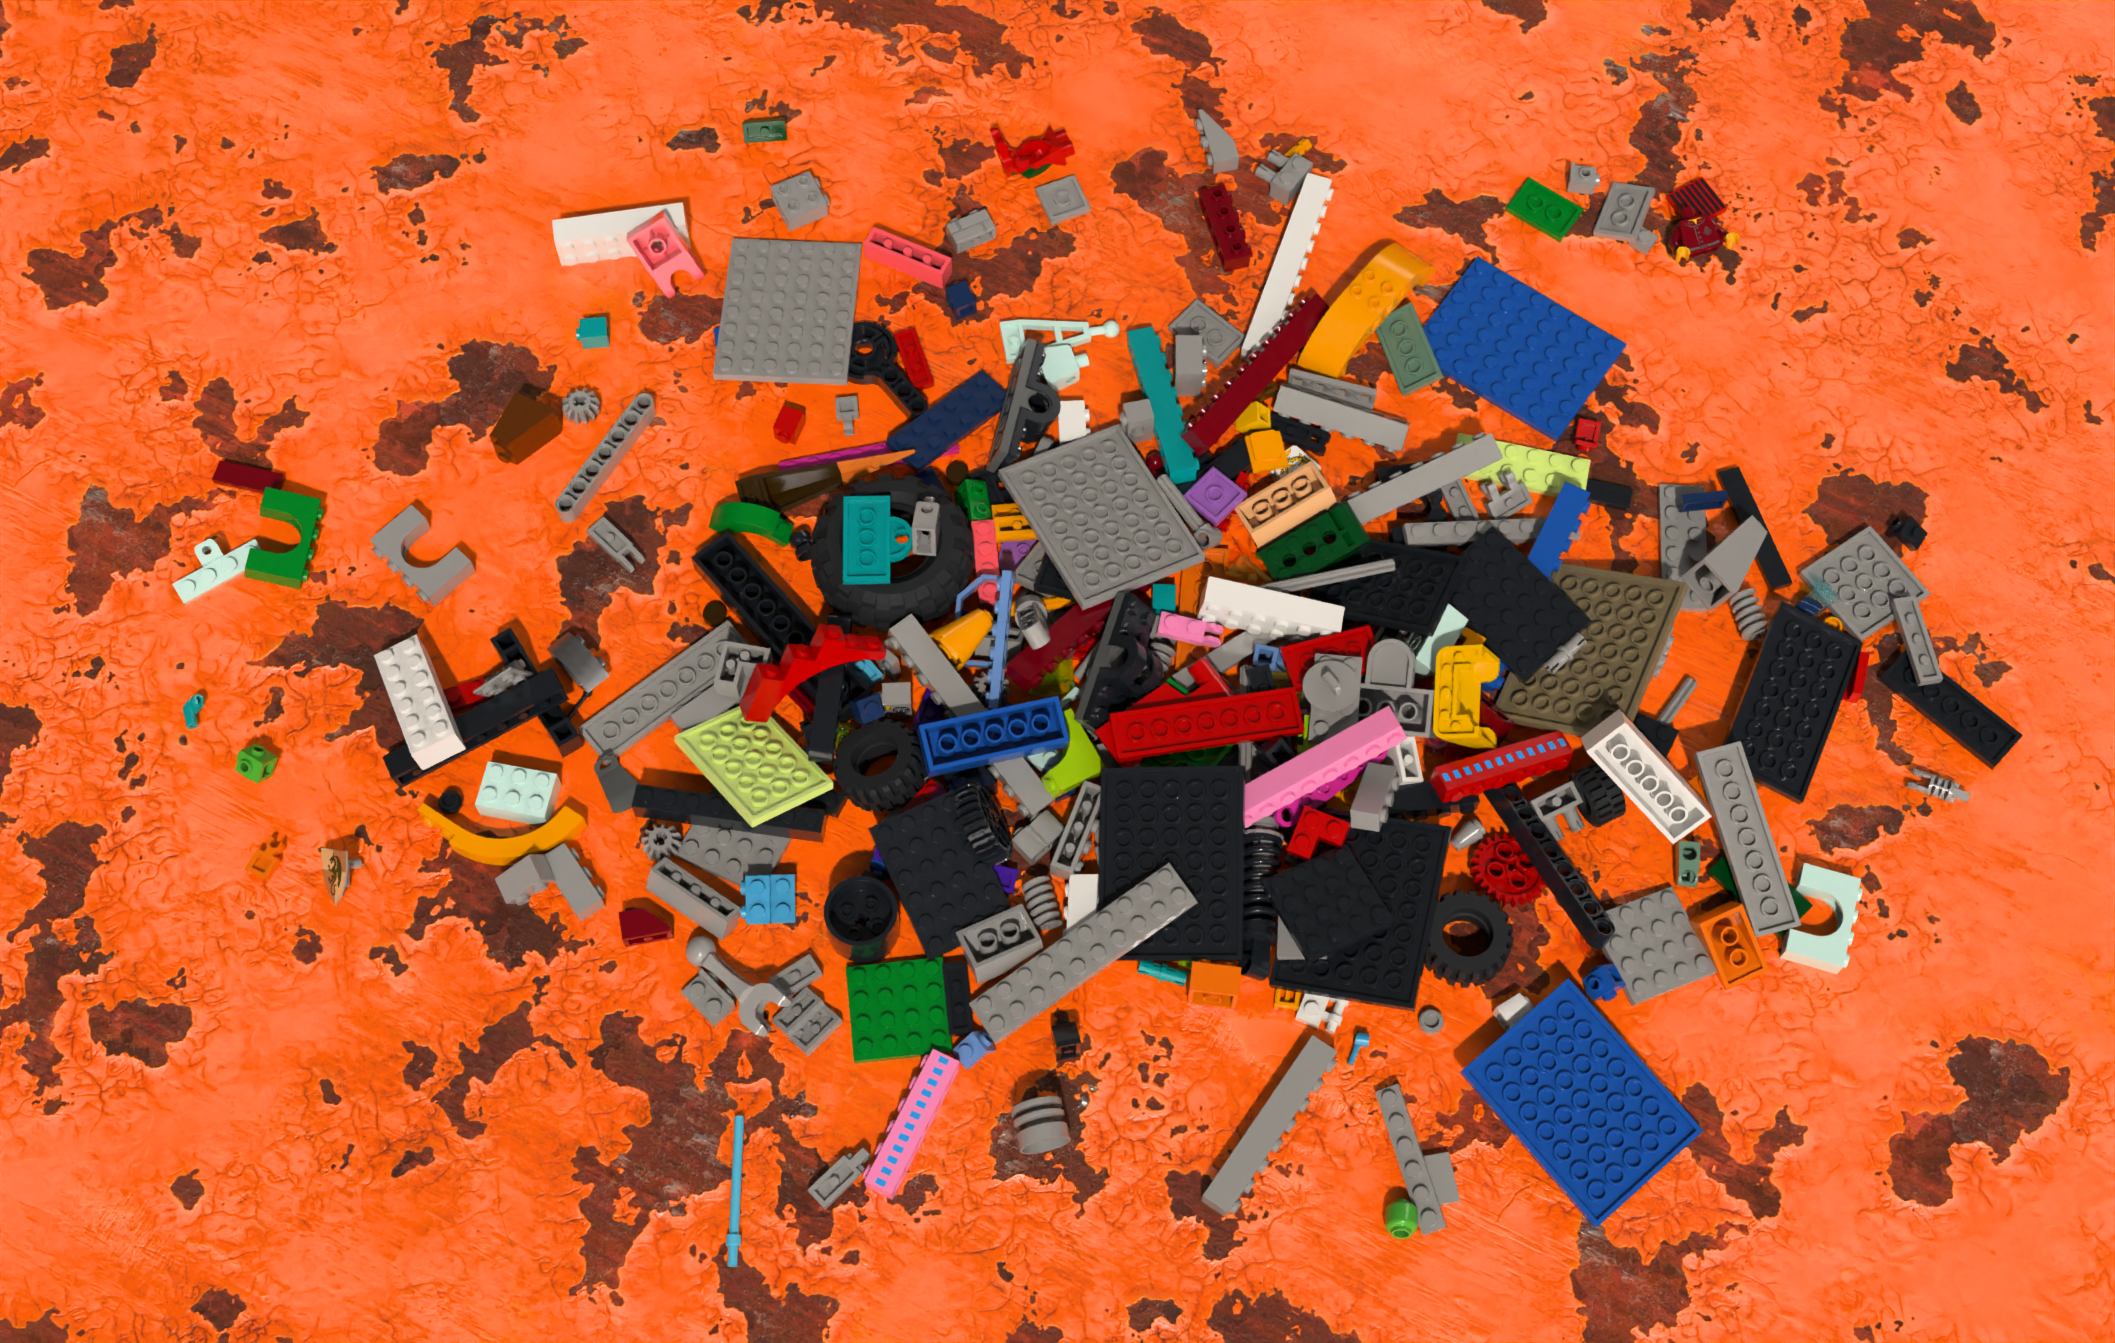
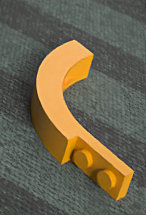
(506, 852)

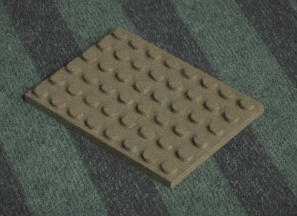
(1615, 666)

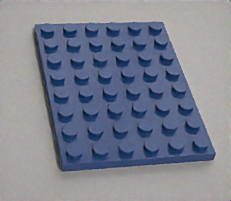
(1519, 348)
(1581, 1102)

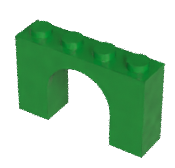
(289, 567)

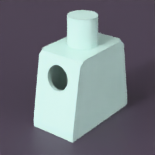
(1061, 367)

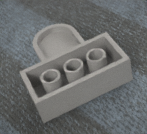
(1391, 684)

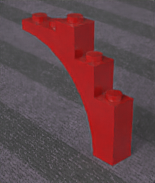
(799, 662)

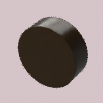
(957, 473)
(714, 614)

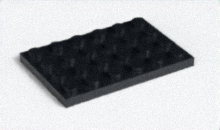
(1402, 599)
(1514, 605)
(937, 873)

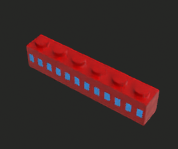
(1501, 766)

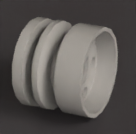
(1040, 1125)

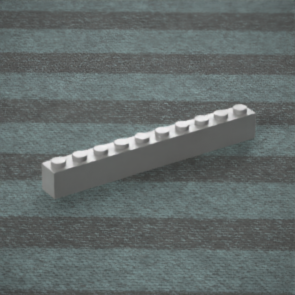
(958, 700)

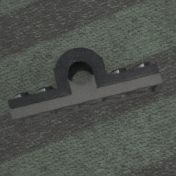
(1024, 409)
(1119, 662)

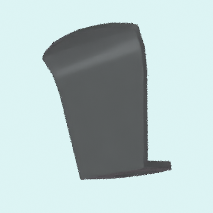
(616, 784)

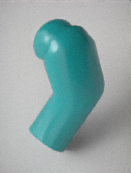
(191, 709)

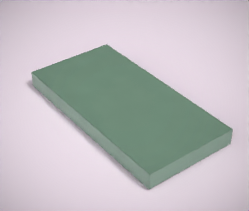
(1408, 350)

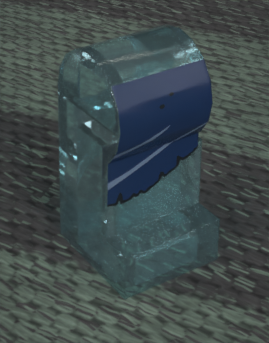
(1818, 599)

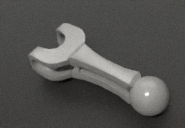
(751, 997)

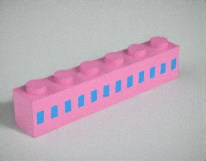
(912, 1124)

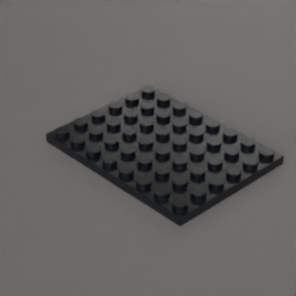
(1198, 827)
(1386, 968)

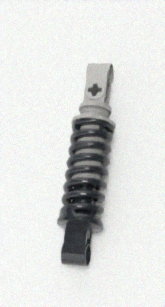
(1260, 931)

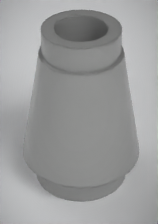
(1468, 834)

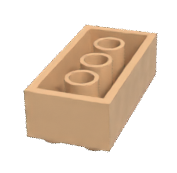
(1286, 505)

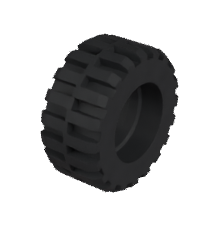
(864, 748)
(1486, 917)

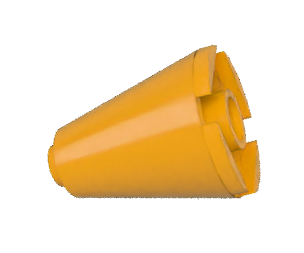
(962, 636)

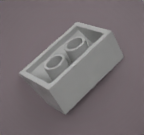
(1000, 943)

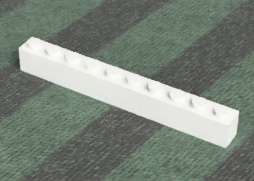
(1289, 261)

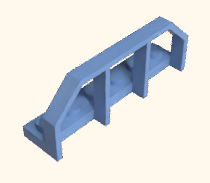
(999, 630)

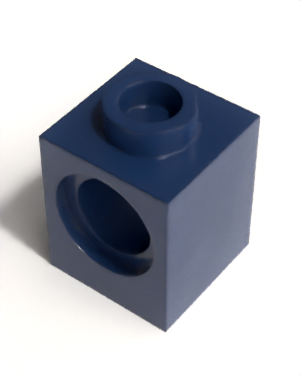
(960, 300)

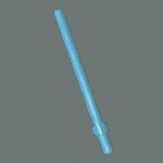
(733, 1239)

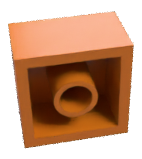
(1214, 984)

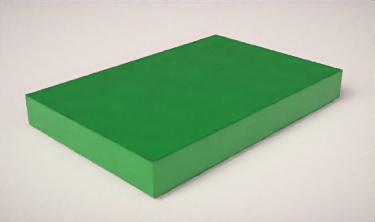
(1544, 209)

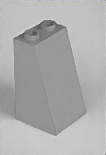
(1725, 566)

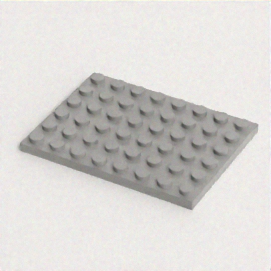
(788, 312)
(1101, 516)

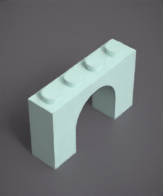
(1841, 894)

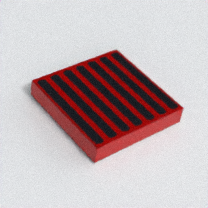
(1699, 196)

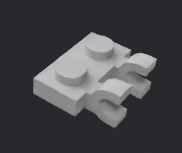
(1508, 502)

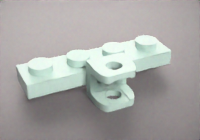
(216, 569)

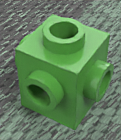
(256, 763)

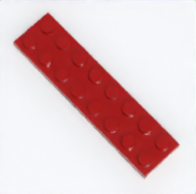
(1206, 723)

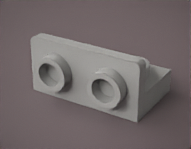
(709, 997)

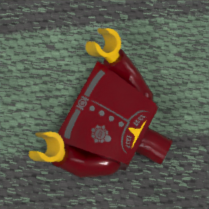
(1698, 236)

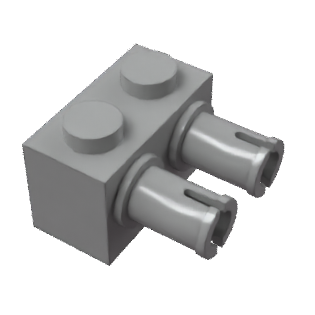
(1290, 179)
(1559, 801)

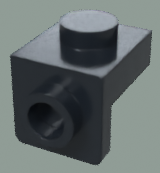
(1907, 531)

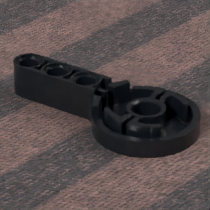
(878, 370)

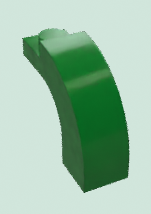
(751, 518)

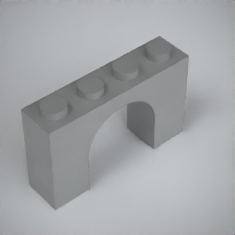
(431, 582)

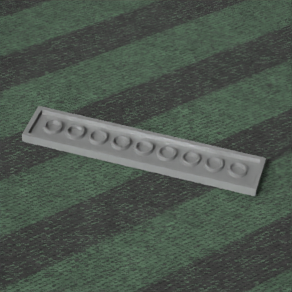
(1082, 953)

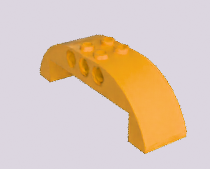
(1362, 310)

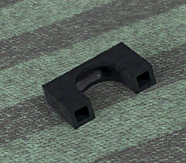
(1431, 501)

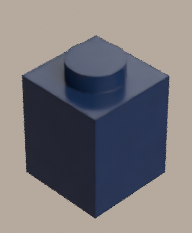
(867, 708)

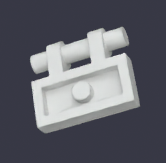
(1313, 1011)

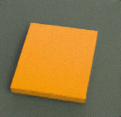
(1266, 451)

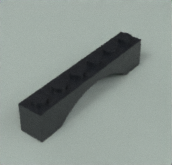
(554, 720)

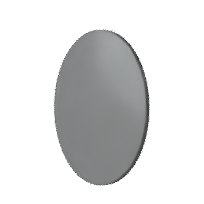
(1331, 686)

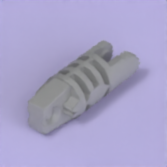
(1938, 787)

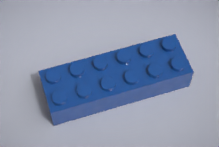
(992, 736)

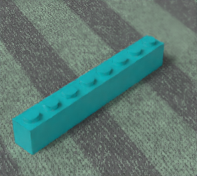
(1156, 386)

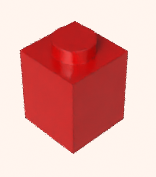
(789, 425)

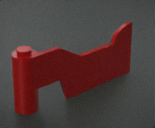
(1210, 686)

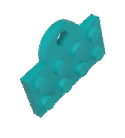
(871, 540)

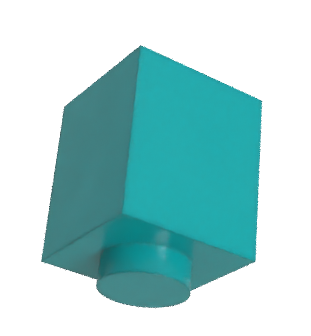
(593, 333)
(1164, 598)

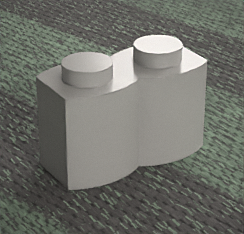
(1037, 837)

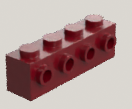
(1224, 228)

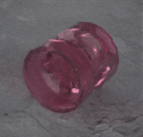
(1435, 748)

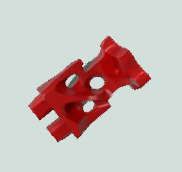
(1043, 152)

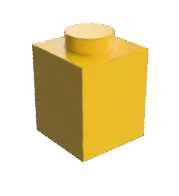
(1254, 419)

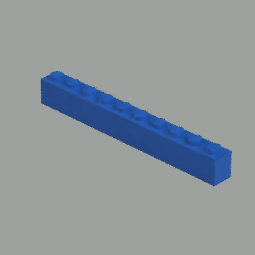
(1551, 544)

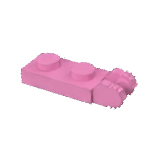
(1188, 630)

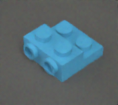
(769, 899)

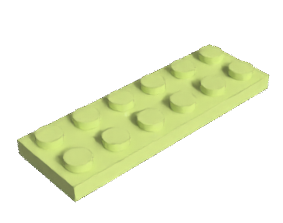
(1539, 469)

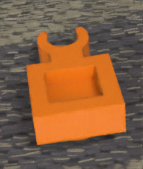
(265, 862)

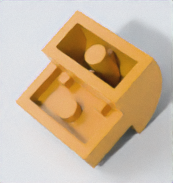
(1010, 524)

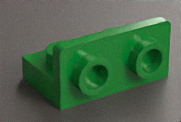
(973, 500)

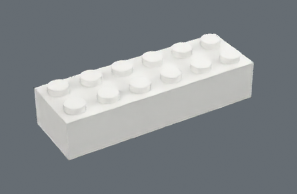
(605, 234)
(1267, 611)
(419, 702)
(1646, 776)

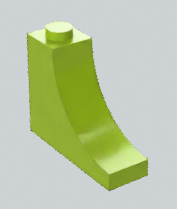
(1077, 761)

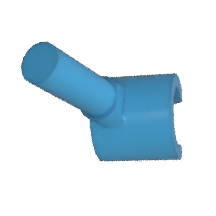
(1362, 1040)

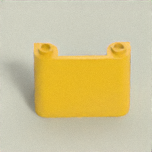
(1458, 693)

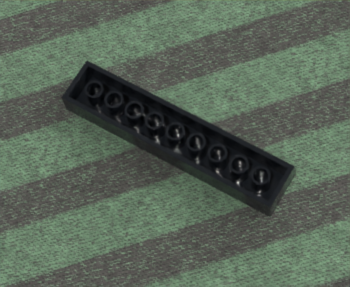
(765, 609)

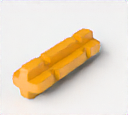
(1303, 145)

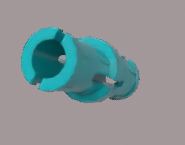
(1163, 972)

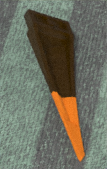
(797, 486)

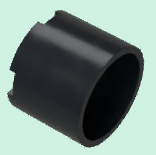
(858, 901)

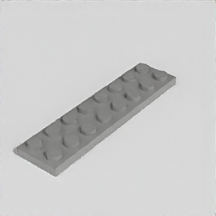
(657, 697)
(1747, 839)

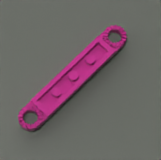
(1323, 793)

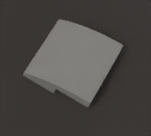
(807, 1021)

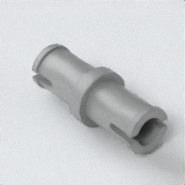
(1565, 653)

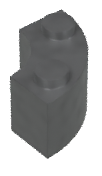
(578, 661)

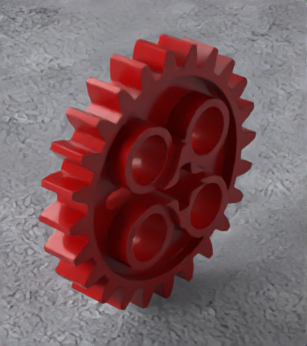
(1501, 885)

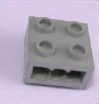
(800, 200)

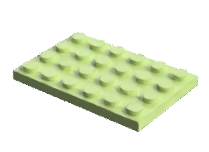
(753, 765)

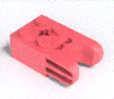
(663, 259)

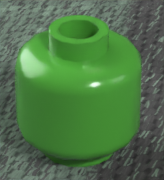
(1401, 1219)

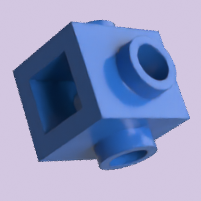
(1603, 982)

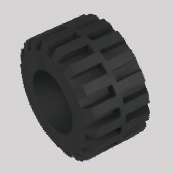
(1600, 795)

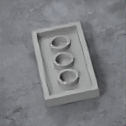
(1327, 724)

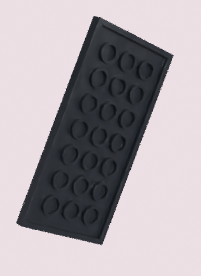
(1792, 699)

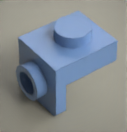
(974, 1048)

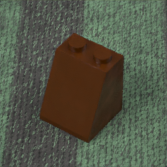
(524, 429)

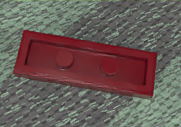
(246, 477)

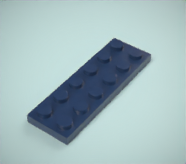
(949, 421)

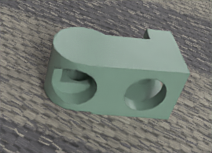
(1687, 863)

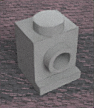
(1582, 179)

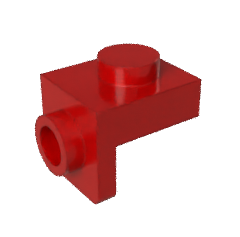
(1586, 435)

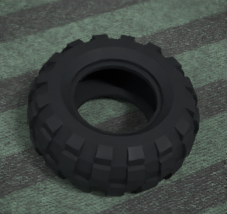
(926, 590)

